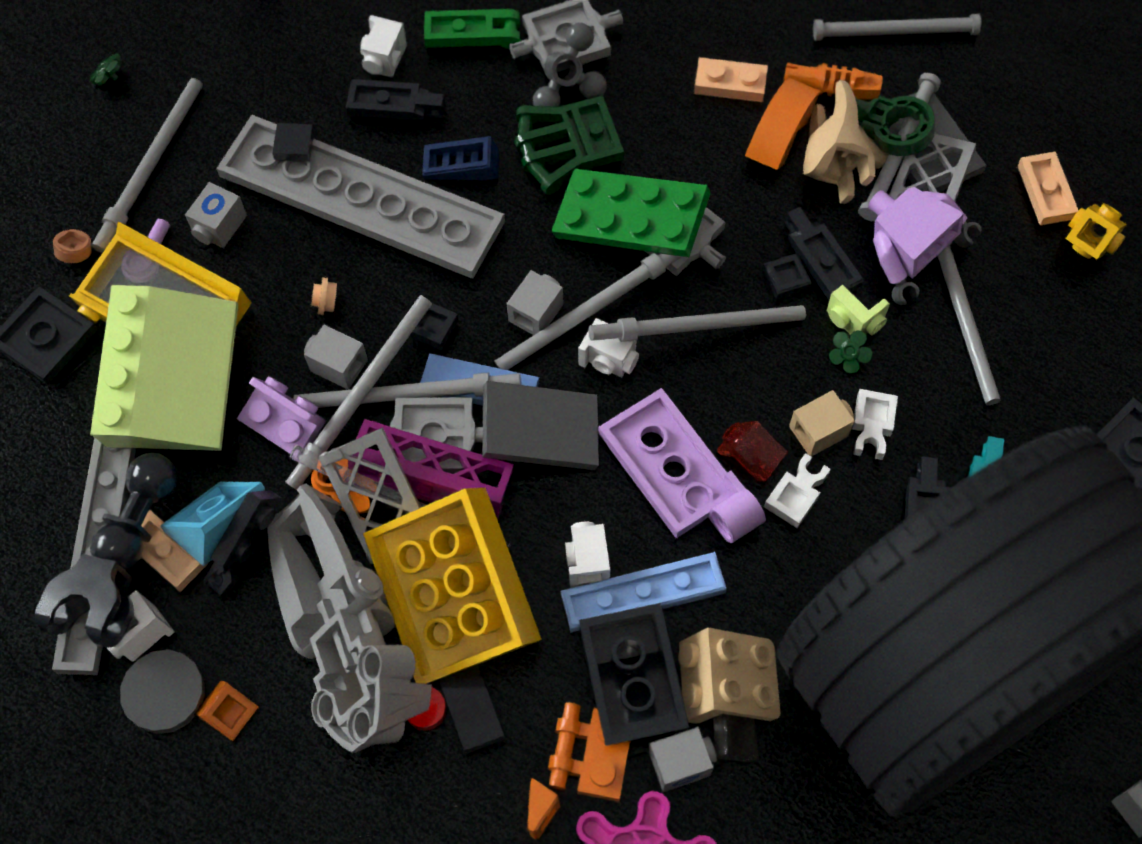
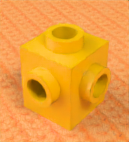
(1083, 234)

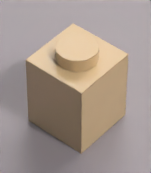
(822, 423)

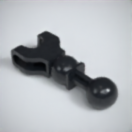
(101, 579)

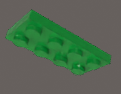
(631, 212)

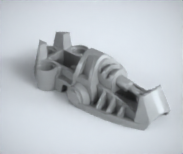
(342, 623)

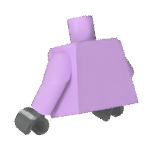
(914, 232)

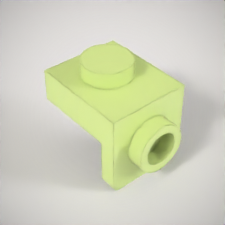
(852, 315)

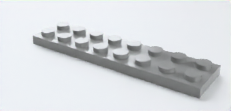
(366, 199)

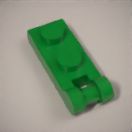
(471, 28)

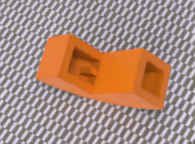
(784, 116)

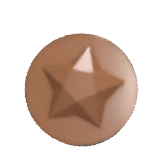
(72, 246)

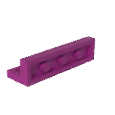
(434, 483)

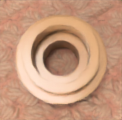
(324, 296)

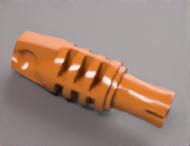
(863, 84)

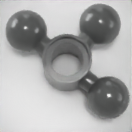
(591, 84)

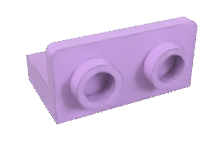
(280, 416)

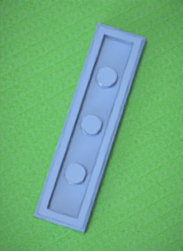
(664, 584)

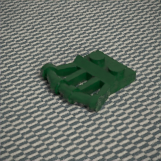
(589, 133)

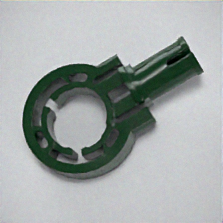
(883, 112)

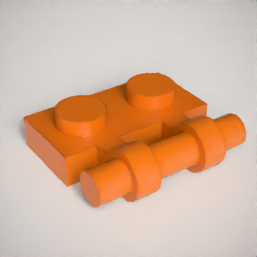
(602, 767)

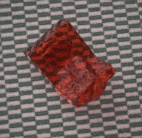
(752, 448)

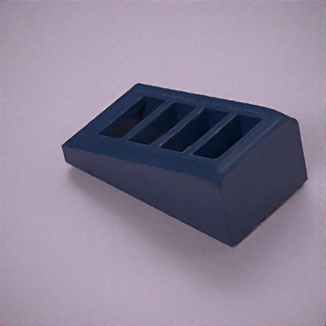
(475, 170)

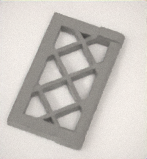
(941, 145)
(343, 488)

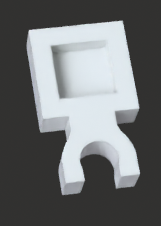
(875, 418)
(796, 495)

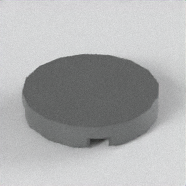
(162, 691)

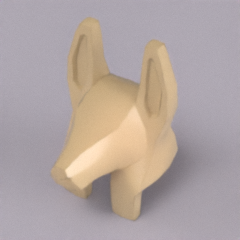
(841, 146)

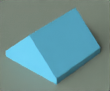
(206, 519)

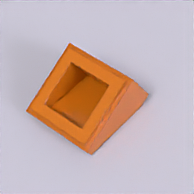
(226, 710)
(542, 808)

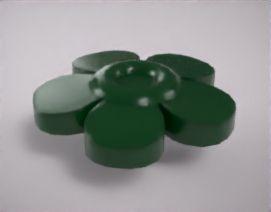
(106, 69)
(850, 351)

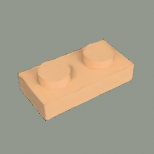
(730, 79)
(1047, 188)
(167, 556)

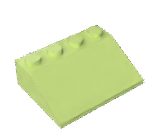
(164, 370)

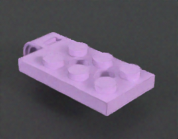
(704, 487)

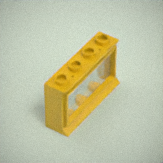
(140, 261)

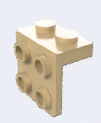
(728, 676)

